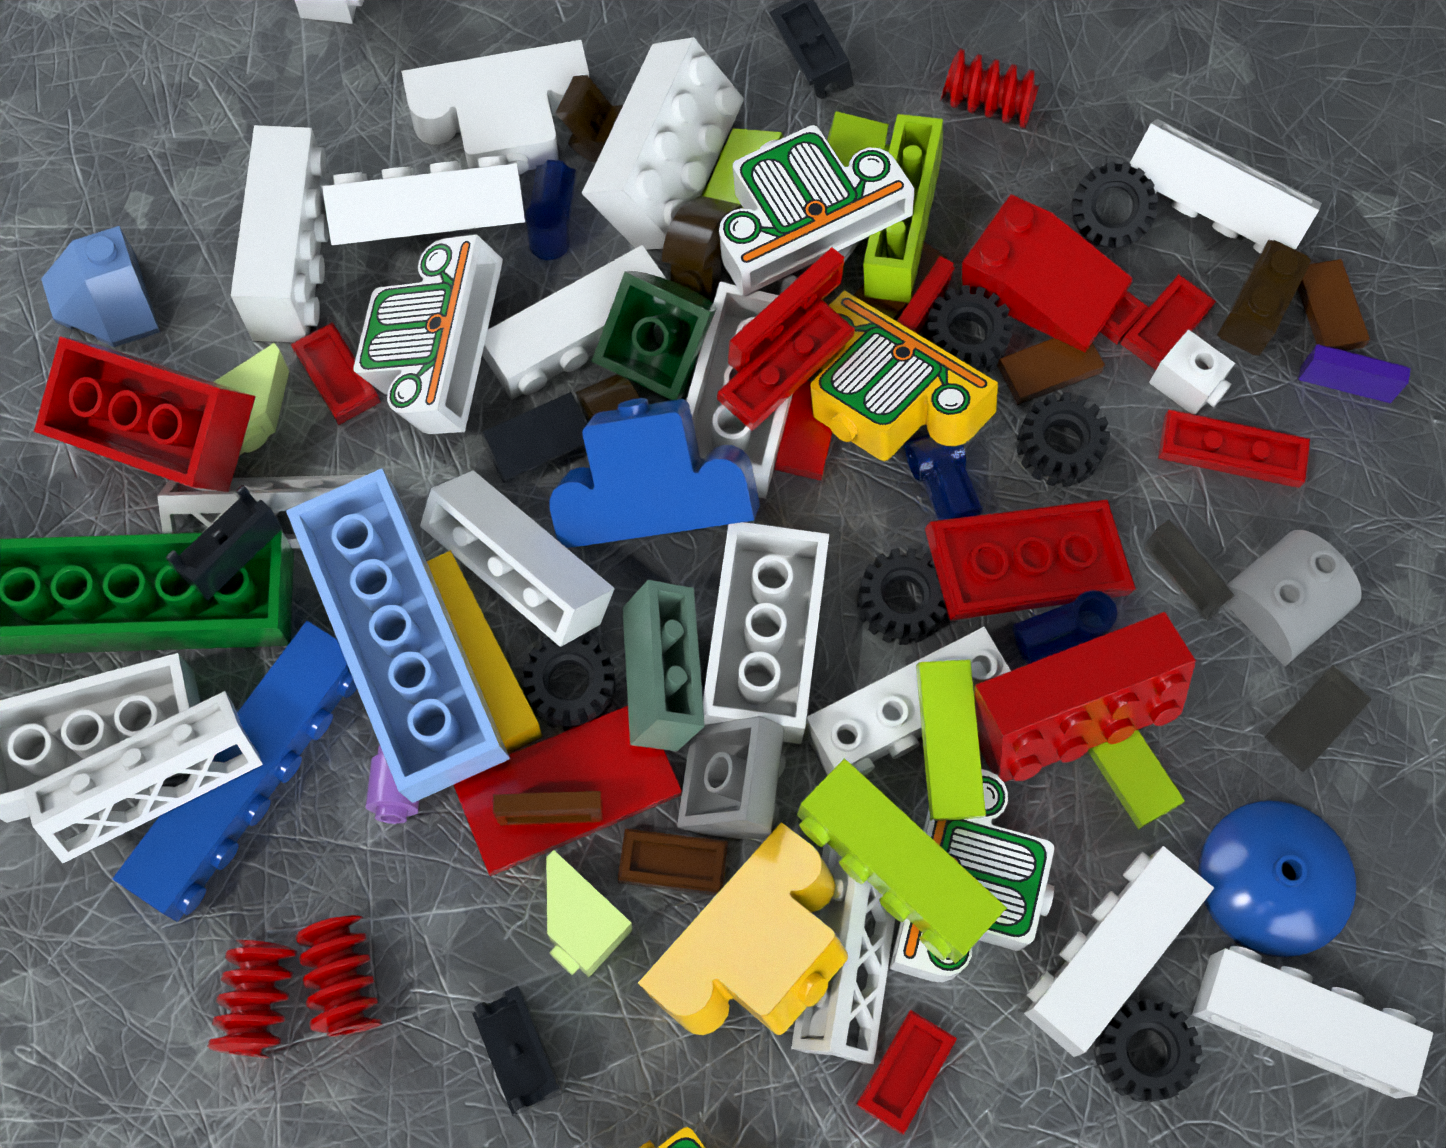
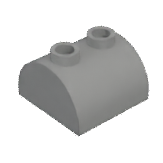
(1294, 593)
(733, 779)

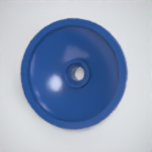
(1254, 897)

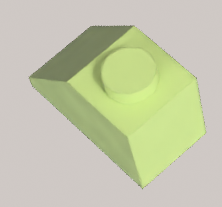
(265, 378)
(580, 919)

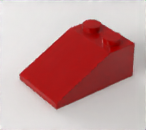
(1045, 273)

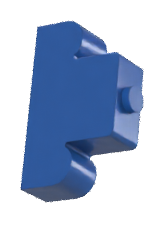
(650, 478)

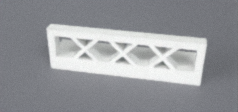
(276, 492)
(137, 770)
(826, 1024)

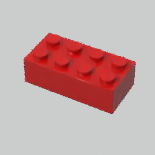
(144, 414)
(1083, 698)

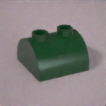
(654, 333)

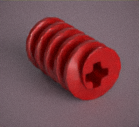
(990, 88)
(336, 976)
(251, 999)

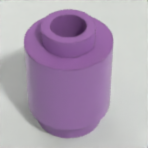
(384, 796)

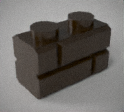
(1264, 297)

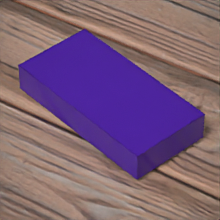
(1354, 373)

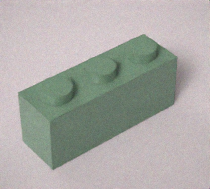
(662, 666)

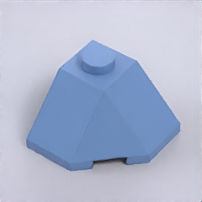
(101, 289)

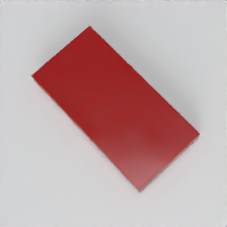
(1028, 558)
(578, 760)

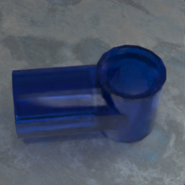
(550, 210)
(943, 476)
(1062, 626)

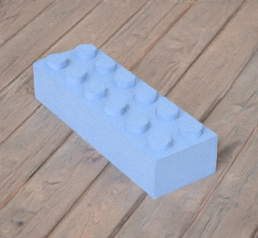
(397, 636)

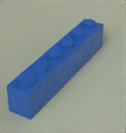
(280, 720)

